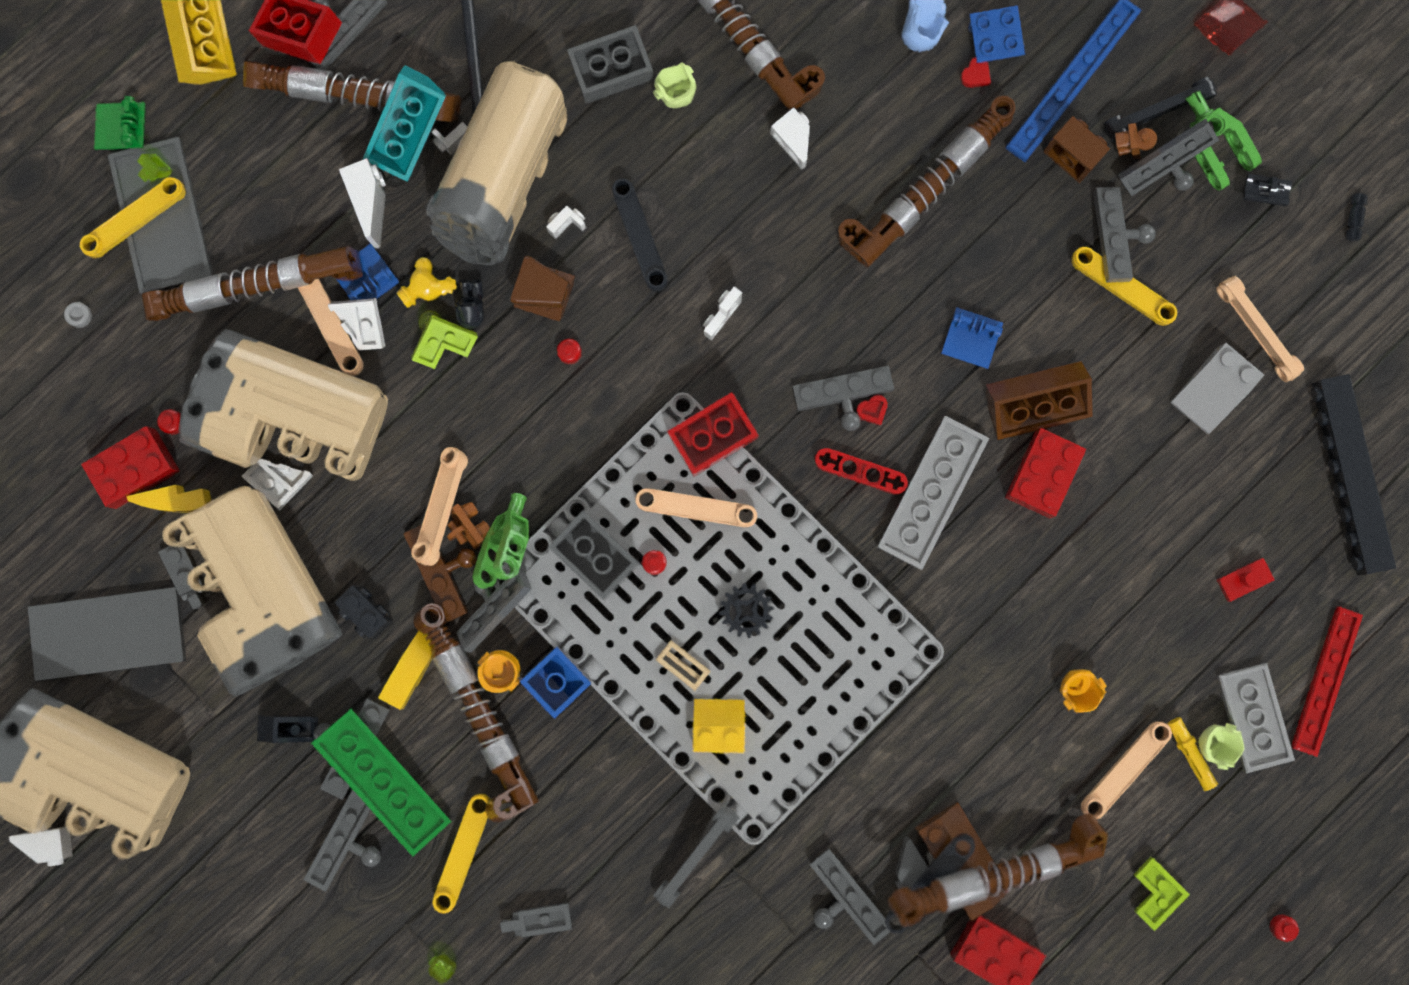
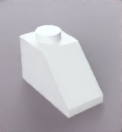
(793, 135)
(46, 846)

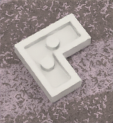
(727, 305)

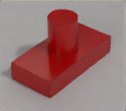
(1245, 579)

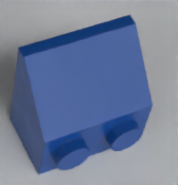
(555, 682)

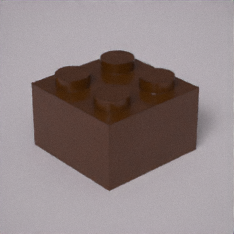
(1076, 149)

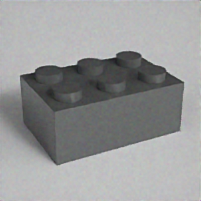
(610, 64)
(593, 555)

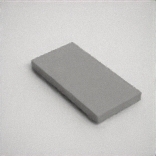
(1256, 713)

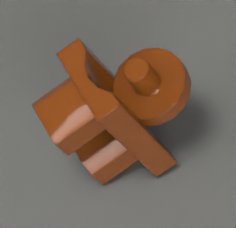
(1132, 141)
(461, 516)

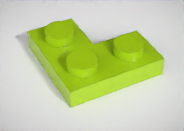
(439, 336)
(1164, 896)

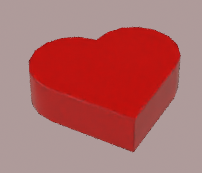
(976, 74)
(873, 410)

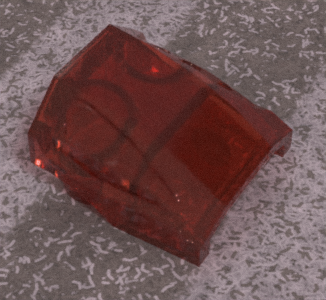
(1230, 24)

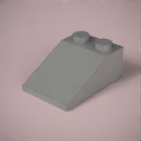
(1217, 388)

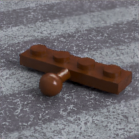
(440, 579)

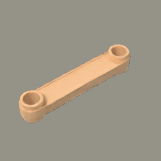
(329, 324)
(1287, 366)
(439, 506)
(696, 508)
(1126, 769)

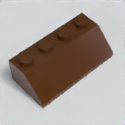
(1040, 400)
(937, 834)

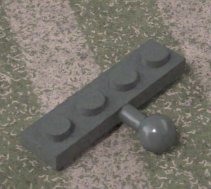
(354, 20)
(1169, 158)
(1114, 234)
(843, 390)
(493, 610)
(372, 716)
(340, 842)
(849, 897)

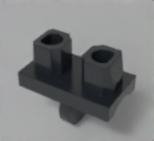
(1267, 190)

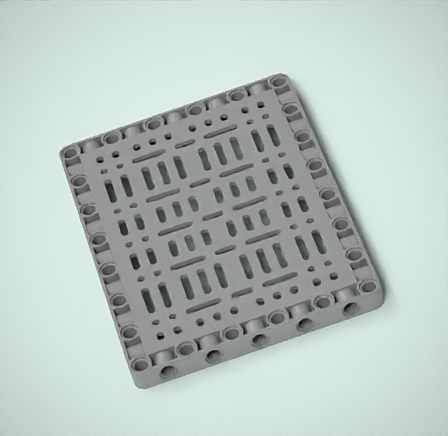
(801, 534)

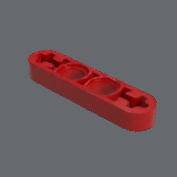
(861, 469)

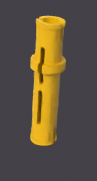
(1187, 745)

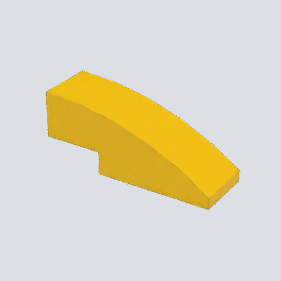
(172, 499)
(407, 672)

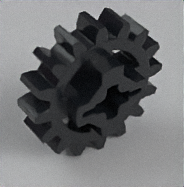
(755, 618)

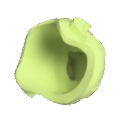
(675, 86)
(1221, 745)

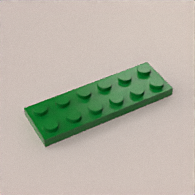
(381, 782)

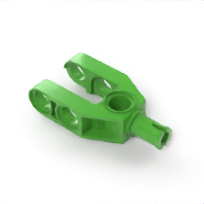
(1234, 134)
(506, 530)

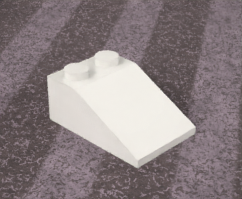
(367, 196)

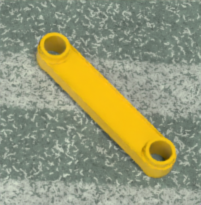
(132, 217)
(1131, 292)
(461, 855)

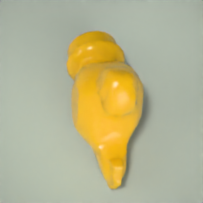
(425, 285)

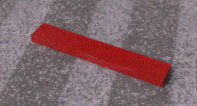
(1326, 681)

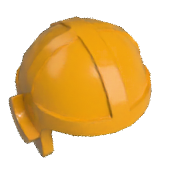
(498, 671)
(1082, 690)

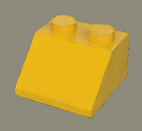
(719, 725)

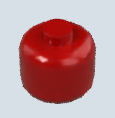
(569, 351)
(169, 421)
(654, 562)
(1284, 928)

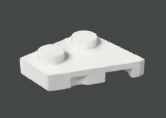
(361, 322)
(276, 481)

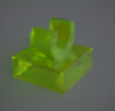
(153, 167)

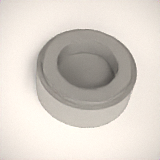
(78, 314)

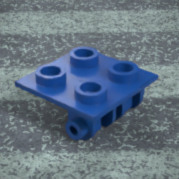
(996, 34)
(375, 280)
(972, 338)

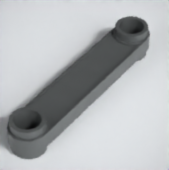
(668, 891)

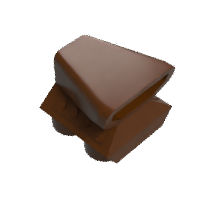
(542, 289)

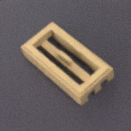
(700, 679)

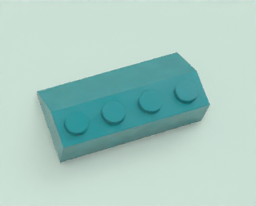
(405, 123)

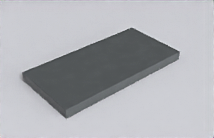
(172, 244)
(106, 634)

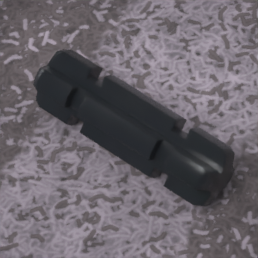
(1356, 217)

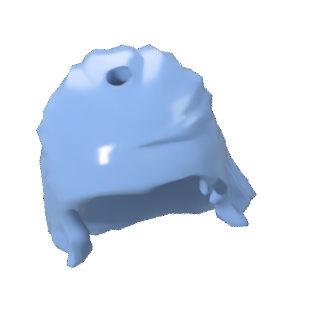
(924, 24)

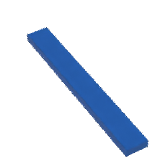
(1073, 79)

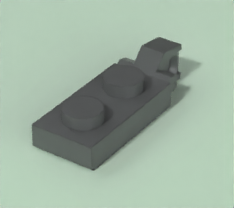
(179, 565)
(539, 920)

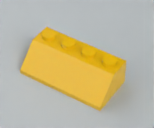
(198, 40)

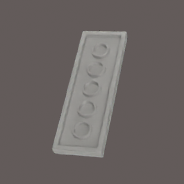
(933, 492)

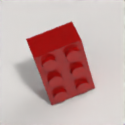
(296, 28)
(712, 434)
(130, 467)
(1045, 473)
(996, 954)

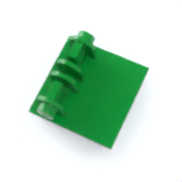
(120, 125)

